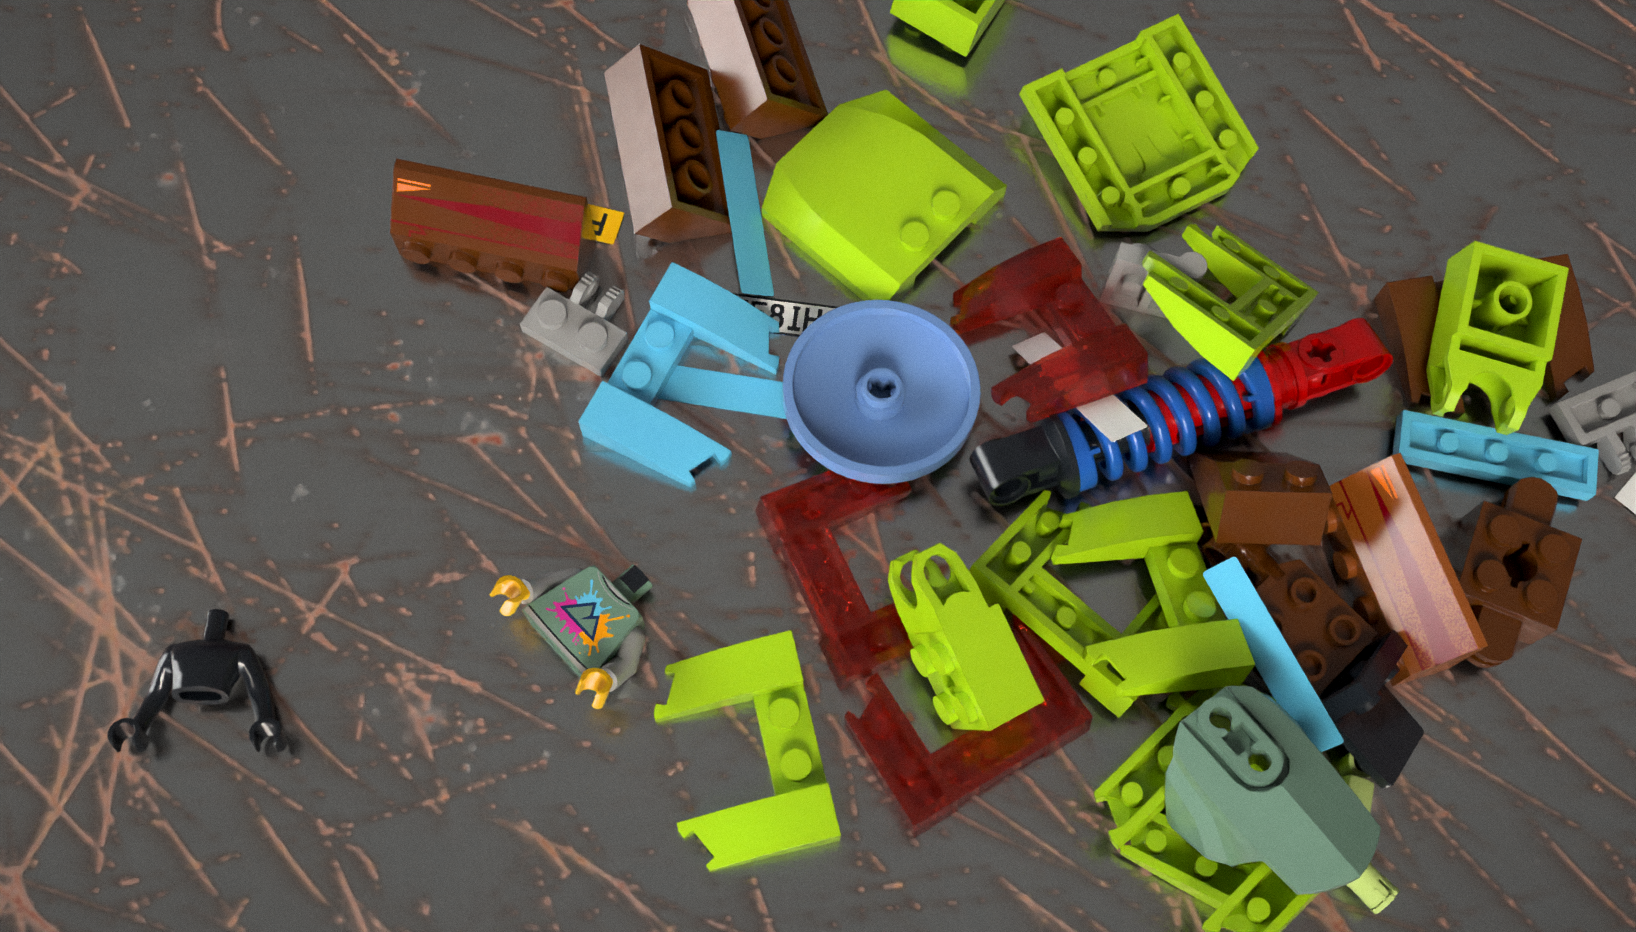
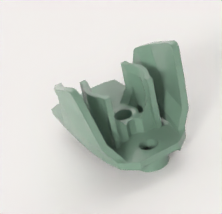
(1290, 816)

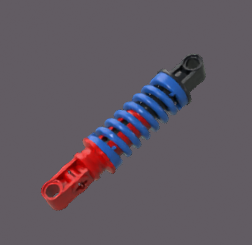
(1179, 410)

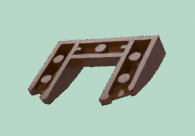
(1409, 317)

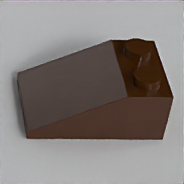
(1261, 496)

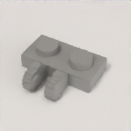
(575, 330)
(1599, 417)

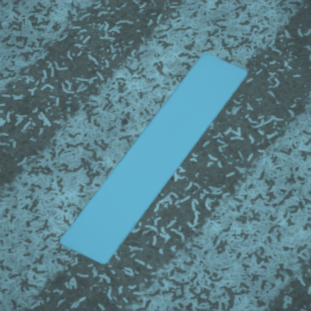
(744, 214)
(725, 391)
(1271, 653)

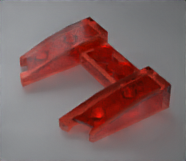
(1097, 353)
(800, 528)
(934, 784)

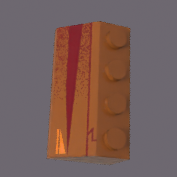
(1400, 569)

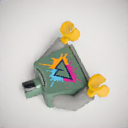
(584, 621)

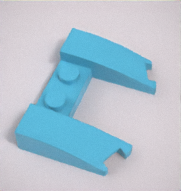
(624, 409)

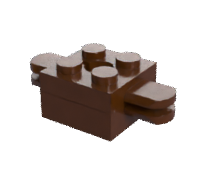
(1514, 568)

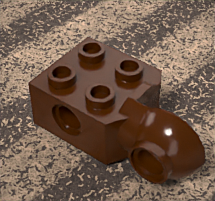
(1309, 614)

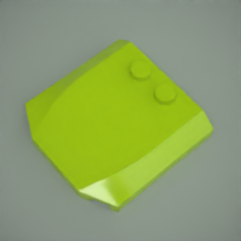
(1142, 130)
(877, 195)

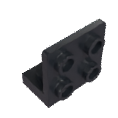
(1369, 716)

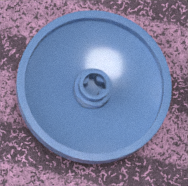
(881, 391)

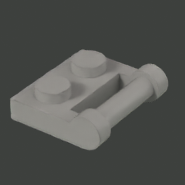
(1126, 276)

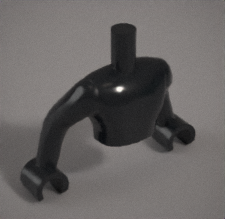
(204, 675)

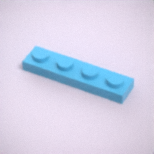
(1495, 457)

